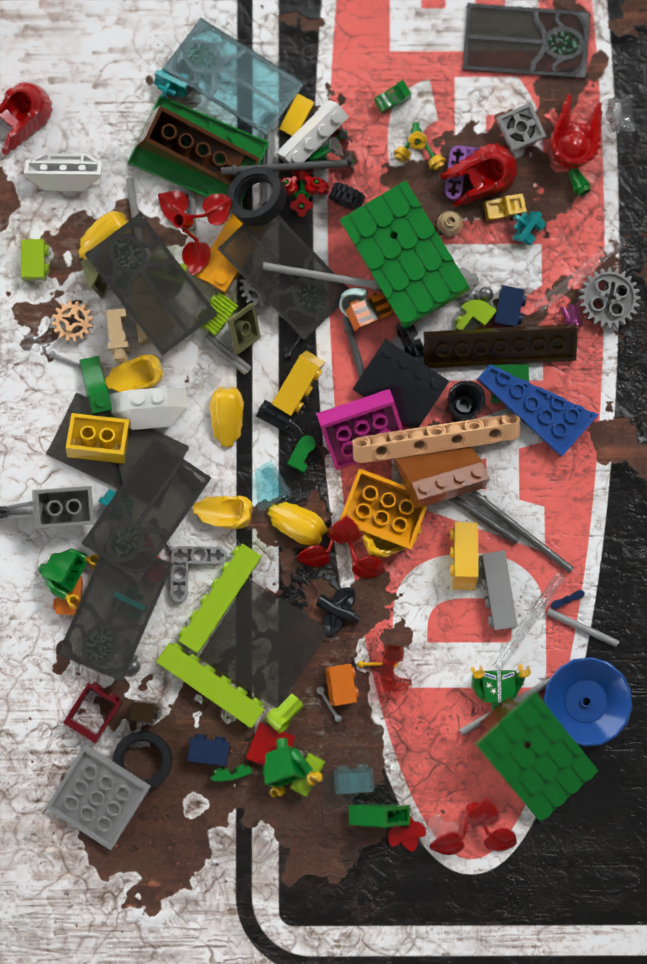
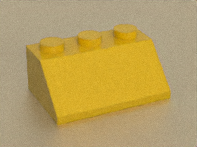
(97, 438)

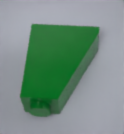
(379, 815)

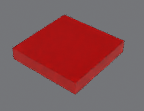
(265, 742)

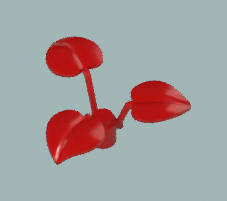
(217, 210)
(343, 531)
(477, 814)

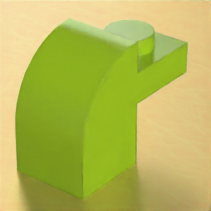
(477, 311)

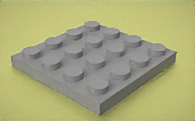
(98, 797)

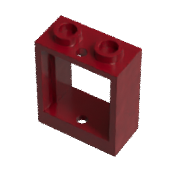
(84, 730)

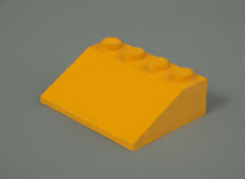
(383, 509)

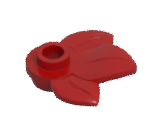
(407, 835)

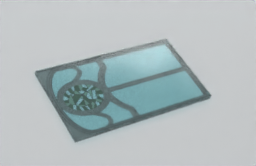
(233, 76)

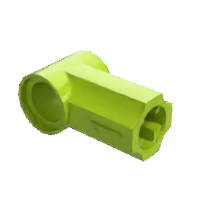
(281, 717)

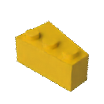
(299, 383)
(464, 555)

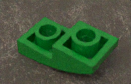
(225, 774)

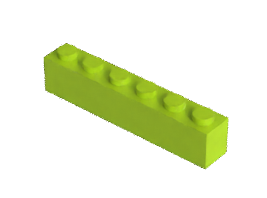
(220, 598)
(211, 685)

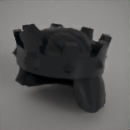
(465, 400)

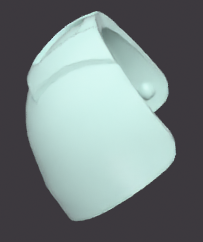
(351, 295)

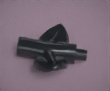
(338, 610)

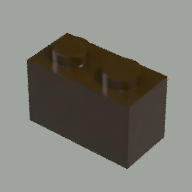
(144, 711)

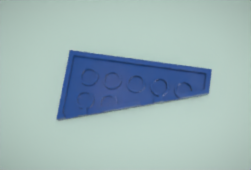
(545, 413)

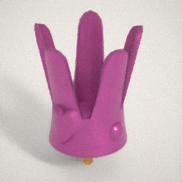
(573, 313)

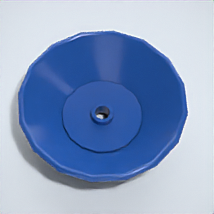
(607, 695)

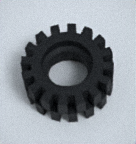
(346, 196)

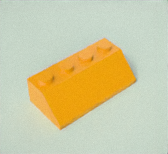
(220, 272)

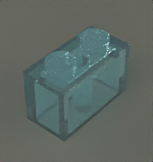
(354, 779)

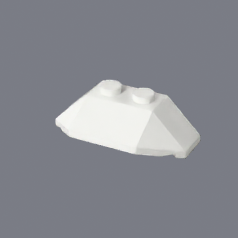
(63, 171)
(149, 407)

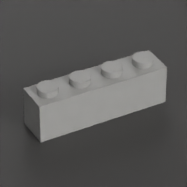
(499, 591)

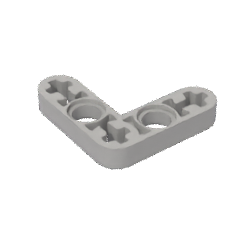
(184, 564)

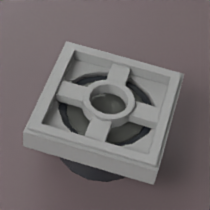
(521, 128)

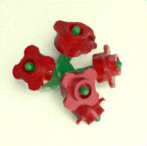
(313, 187)

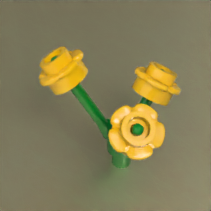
(418, 140)

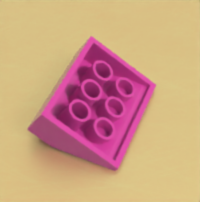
(357, 419)

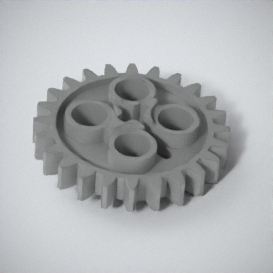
(593, 293)

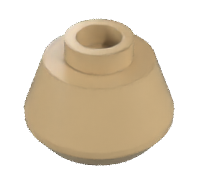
(447, 226)

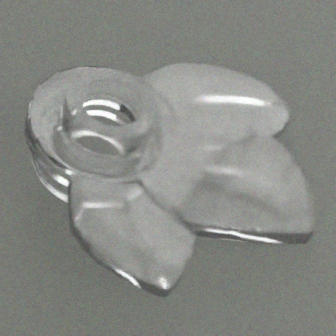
(437, 828)

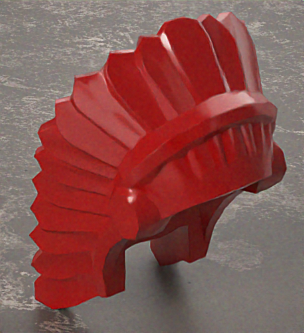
(25, 111)
(576, 142)
(489, 172)

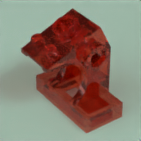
(391, 656)

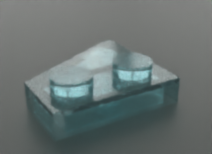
(269, 485)

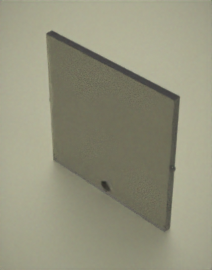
(264, 643)

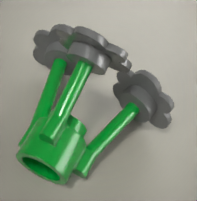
(335, 148)

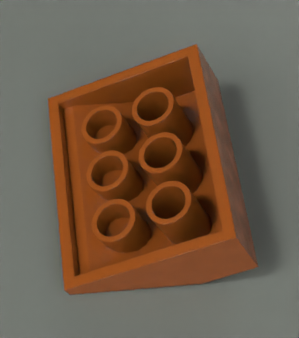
(441, 475)

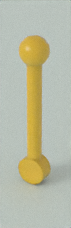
(361, 664)

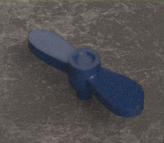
(567, 599)

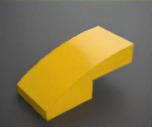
(296, 114)
(504, 207)

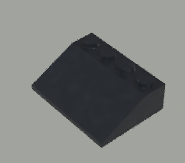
(409, 380)

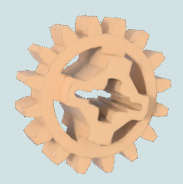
(70, 329)

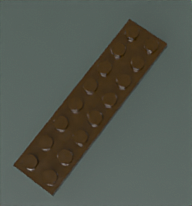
(500, 346)

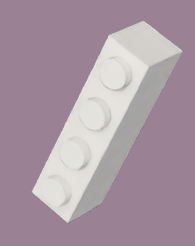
(312, 133)

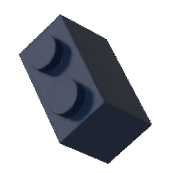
(509, 307)
(208, 750)

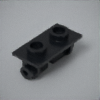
(411, 346)
(276, 417)

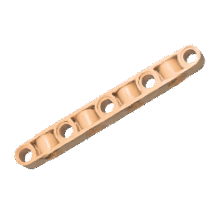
(436, 438)

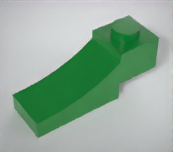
(95, 385)

